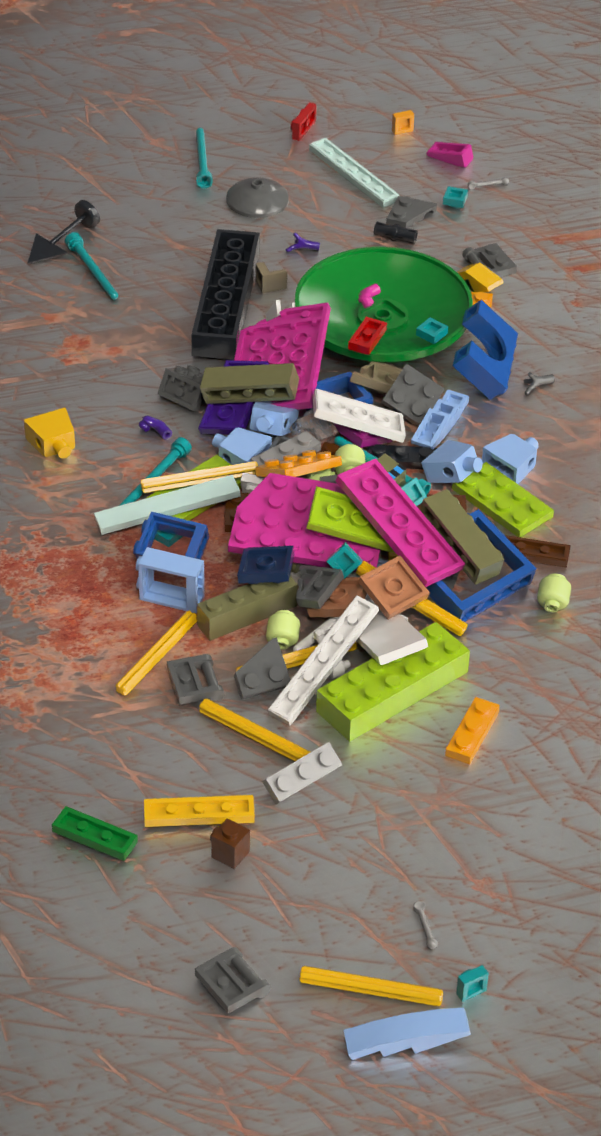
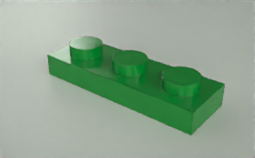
(94, 833)

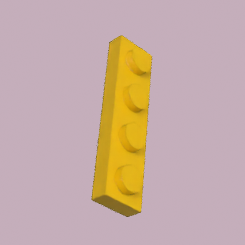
(198, 810)

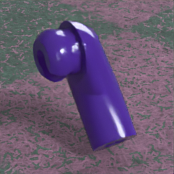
(160, 427)

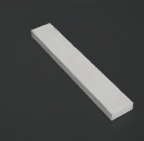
(323, 660)

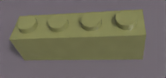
(249, 383)
(463, 535)
(244, 607)

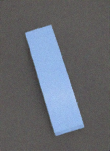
(440, 419)
(411, 1030)

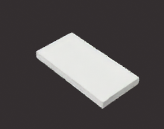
(358, 415)
(391, 638)

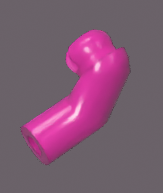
(365, 295)

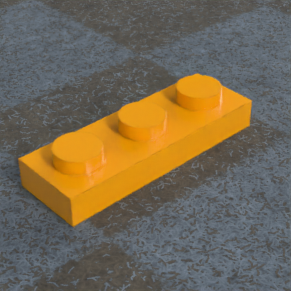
(472, 730)

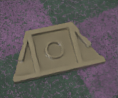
(376, 376)

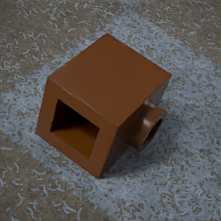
(230, 843)

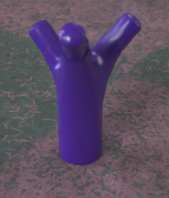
(303, 244)

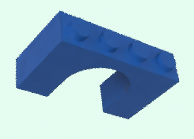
(484, 371)

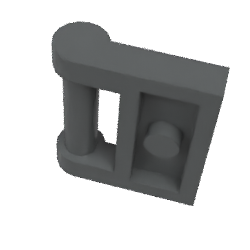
(493, 258)
(187, 682)
(225, 984)

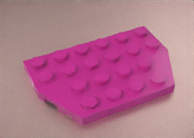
(294, 338)
(278, 516)

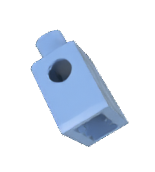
(271, 418)
(241, 445)
(512, 456)
(451, 463)

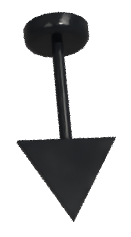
(45, 249)

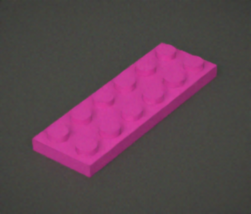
(400, 522)

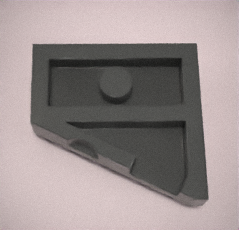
(263, 672)

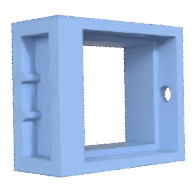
(168, 594)

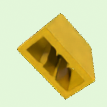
(51, 433)

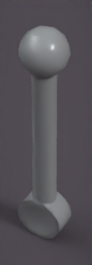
(472, 185)
(419, 907)

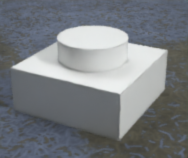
(250, 482)

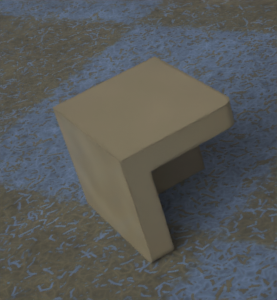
(271, 280)

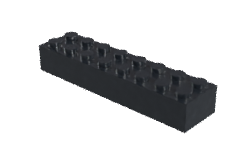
(225, 294)

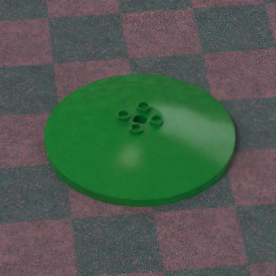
(411, 292)

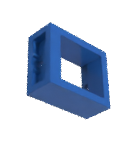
(341, 384)
(186, 528)

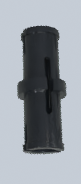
(395, 232)

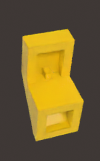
(480, 277)

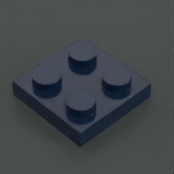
(266, 564)

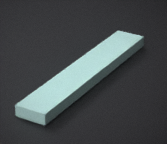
(354, 172)
(167, 504)

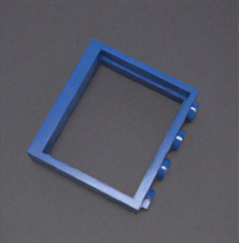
(482, 600)

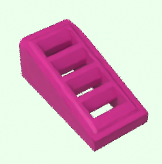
(451, 153)

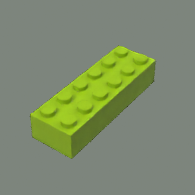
(378, 692)

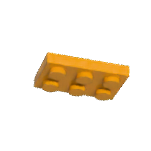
(299, 465)

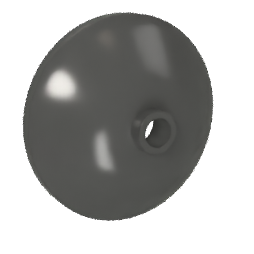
(257, 197)

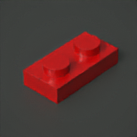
(303, 121)
(367, 335)

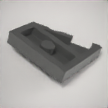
(409, 211)
(317, 585)

